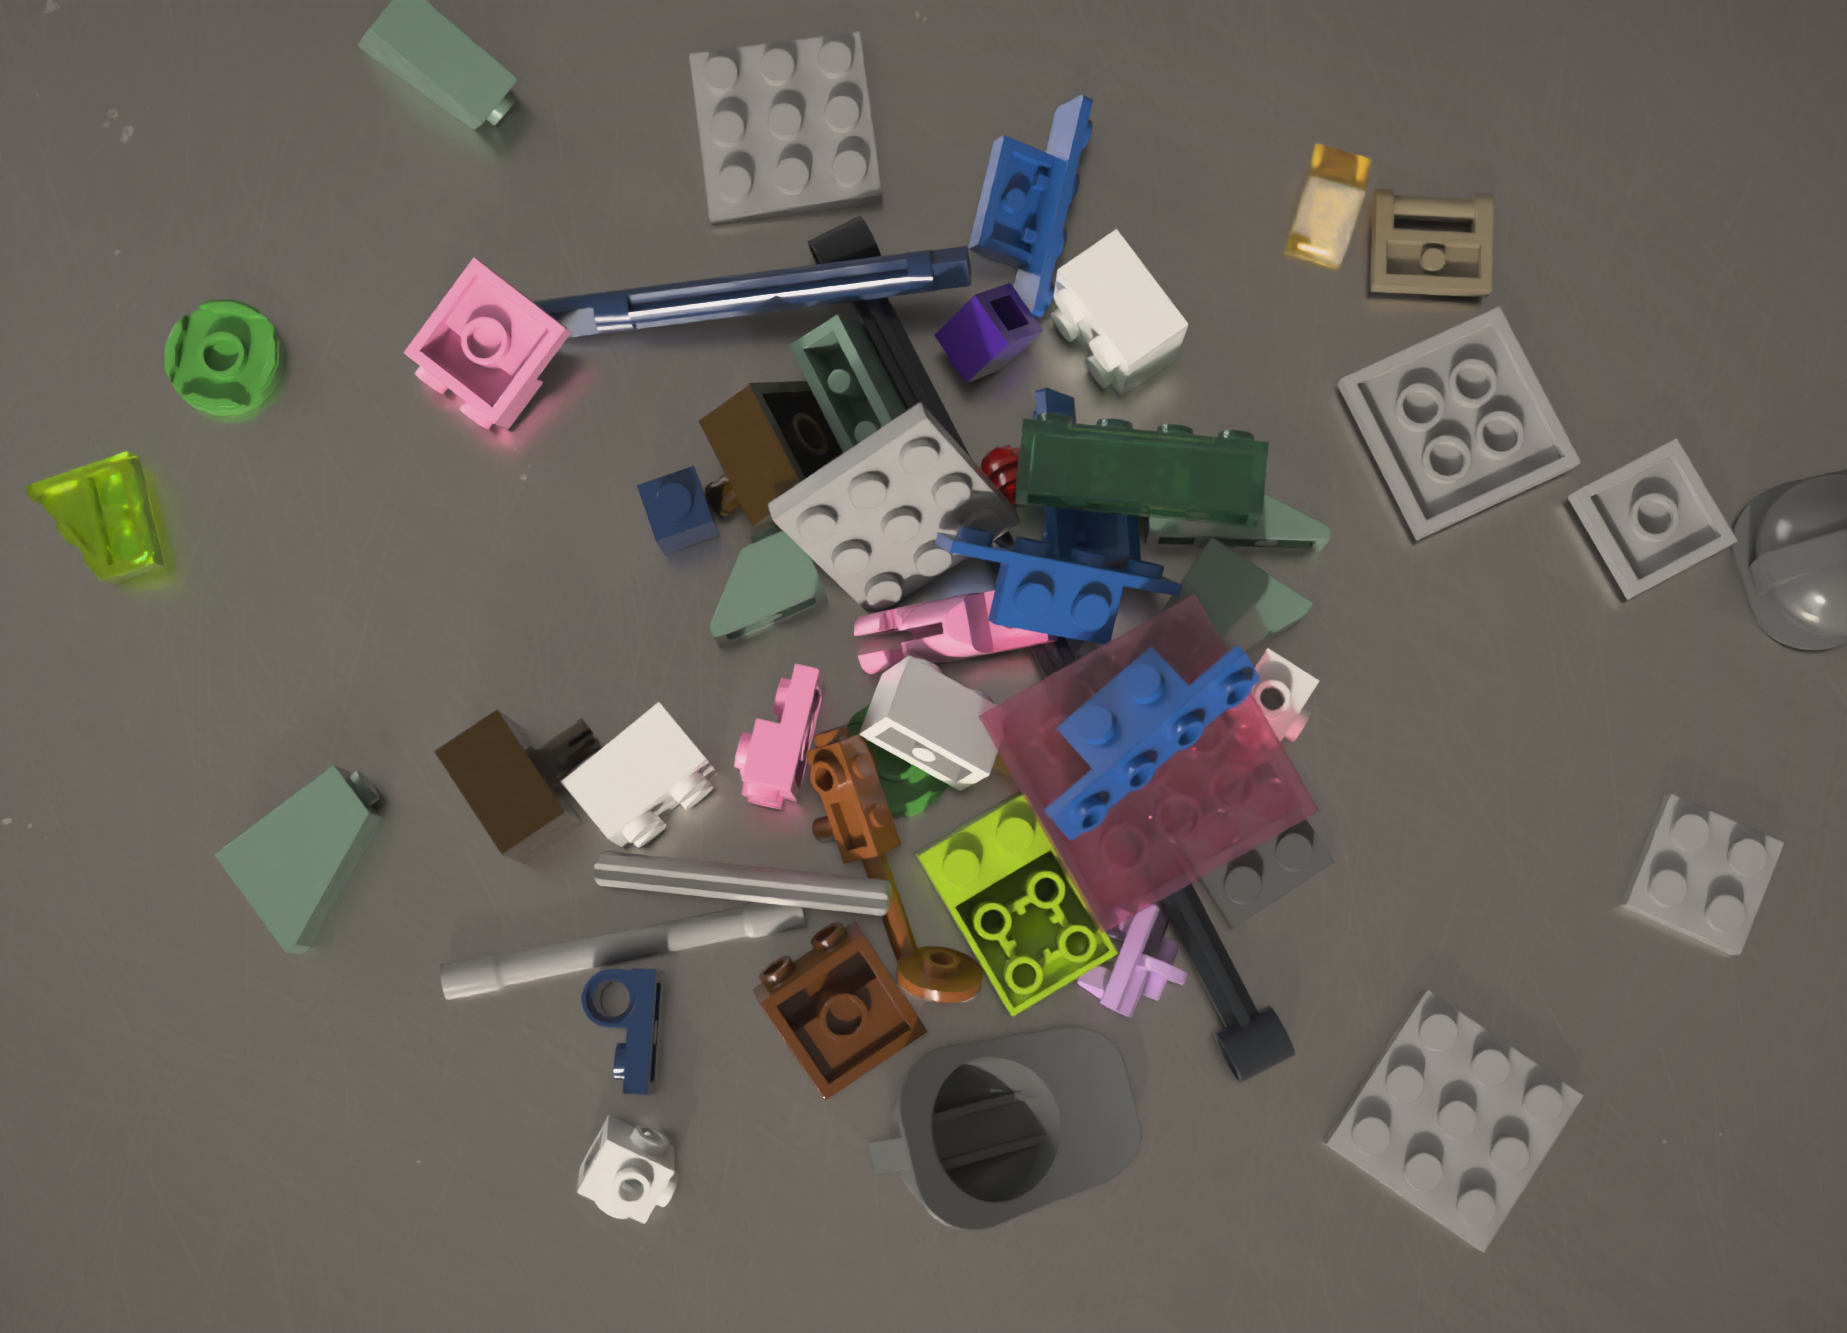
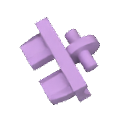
(1137, 964)

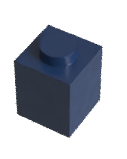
(678, 510)

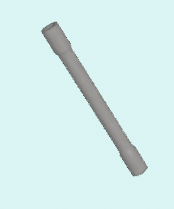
(496, 971)

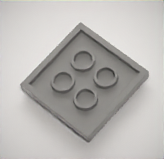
(785, 128)
(1458, 423)
(882, 503)
(1453, 1119)

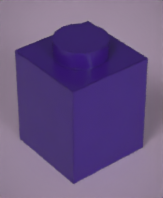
(988, 332)

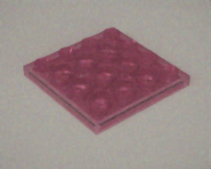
(1196, 809)

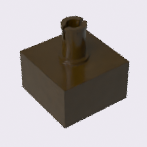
(767, 444)
(516, 784)

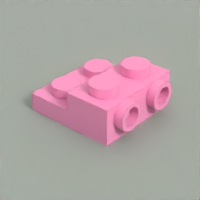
(487, 346)
(774, 754)

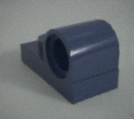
(637, 1058)

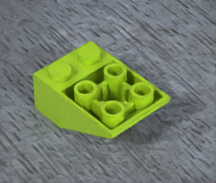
(1014, 903)

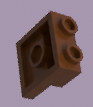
(837, 1008)

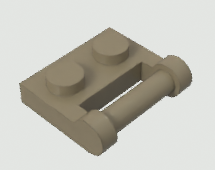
(1431, 259)

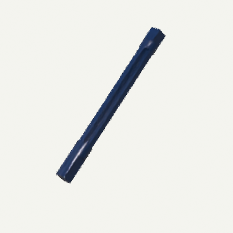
(762, 292)

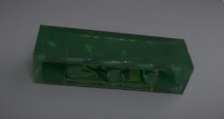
(1142, 471)

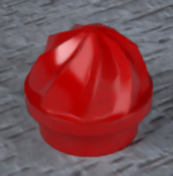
(1002, 468)

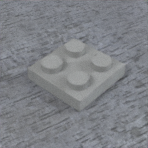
(1652, 519)
(1702, 874)

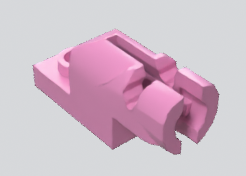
(943, 632)

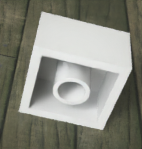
(1117, 314)
(641, 779)

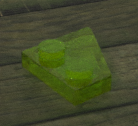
(105, 515)

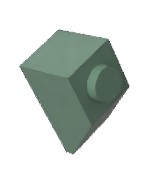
(766, 586)

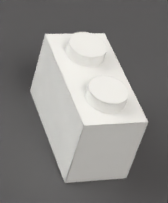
(931, 722)

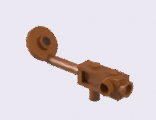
(864, 830)

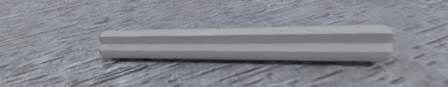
(743, 883)

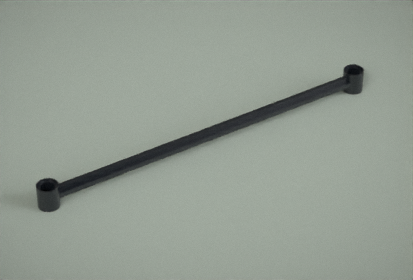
(1250, 1037)

